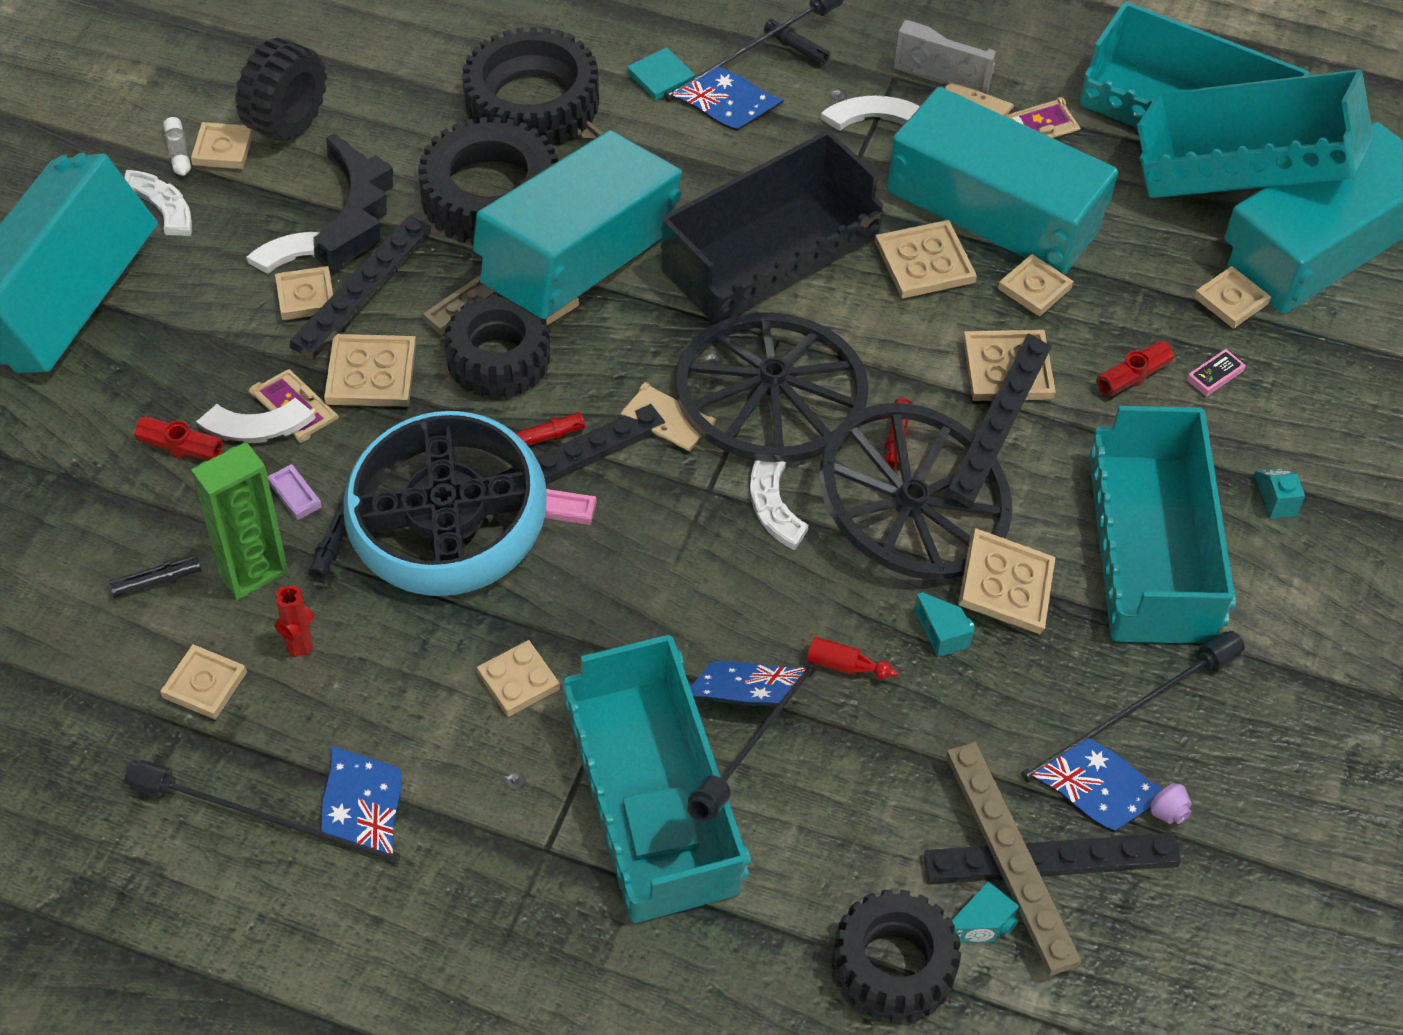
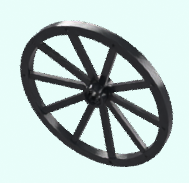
(773, 379)
(910, 493)

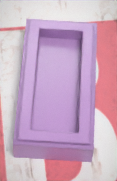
(294, 492)

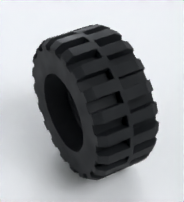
(280, 89)
(496, 372)
(904, 918)

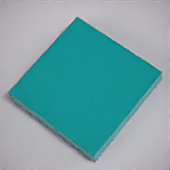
(660, 73)
(660, 823)

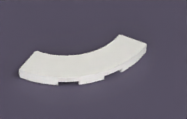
(858, 108)
(166, 198)
(282, 251)
(256, 427)
(769, 506)

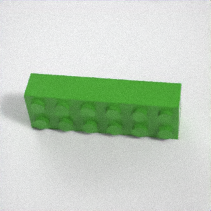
(240, 519)

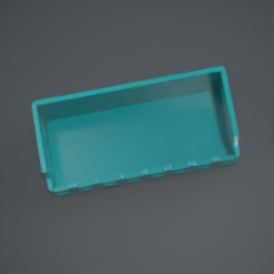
(1156, 55)
(1256, 134)
(1000, 179)
(575, 223)
(1315, 233)
(64, 255)
(1160, 526)
(642, 737)

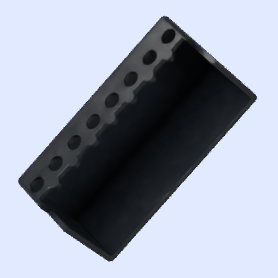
(771, 227)

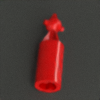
(846, 659)

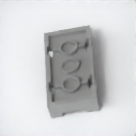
(936, 58)

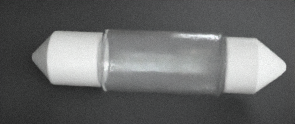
(177, 146)

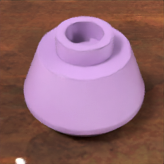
(1171, 804)

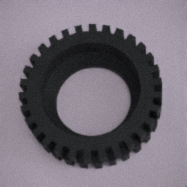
(533, 55)
(475, 143)

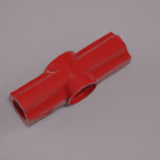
(1135, 368)
(178, 438)
(294, 620)

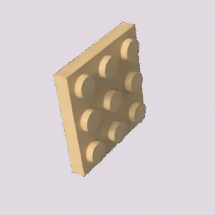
(925, 259)
(990, 357)
(370, 370)
(1007, 581)

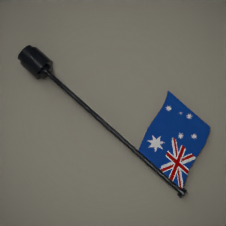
(730, 97)
(746, 686)
(1101, 780)
(355, 809)

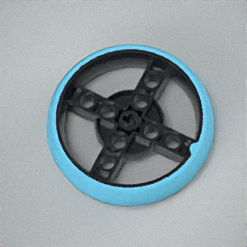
(445, 502)

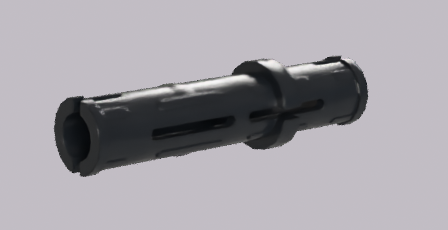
(790, 37)
(328, 549)
(147, 578)

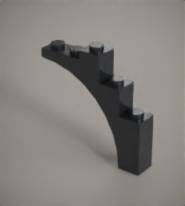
(358, 222)

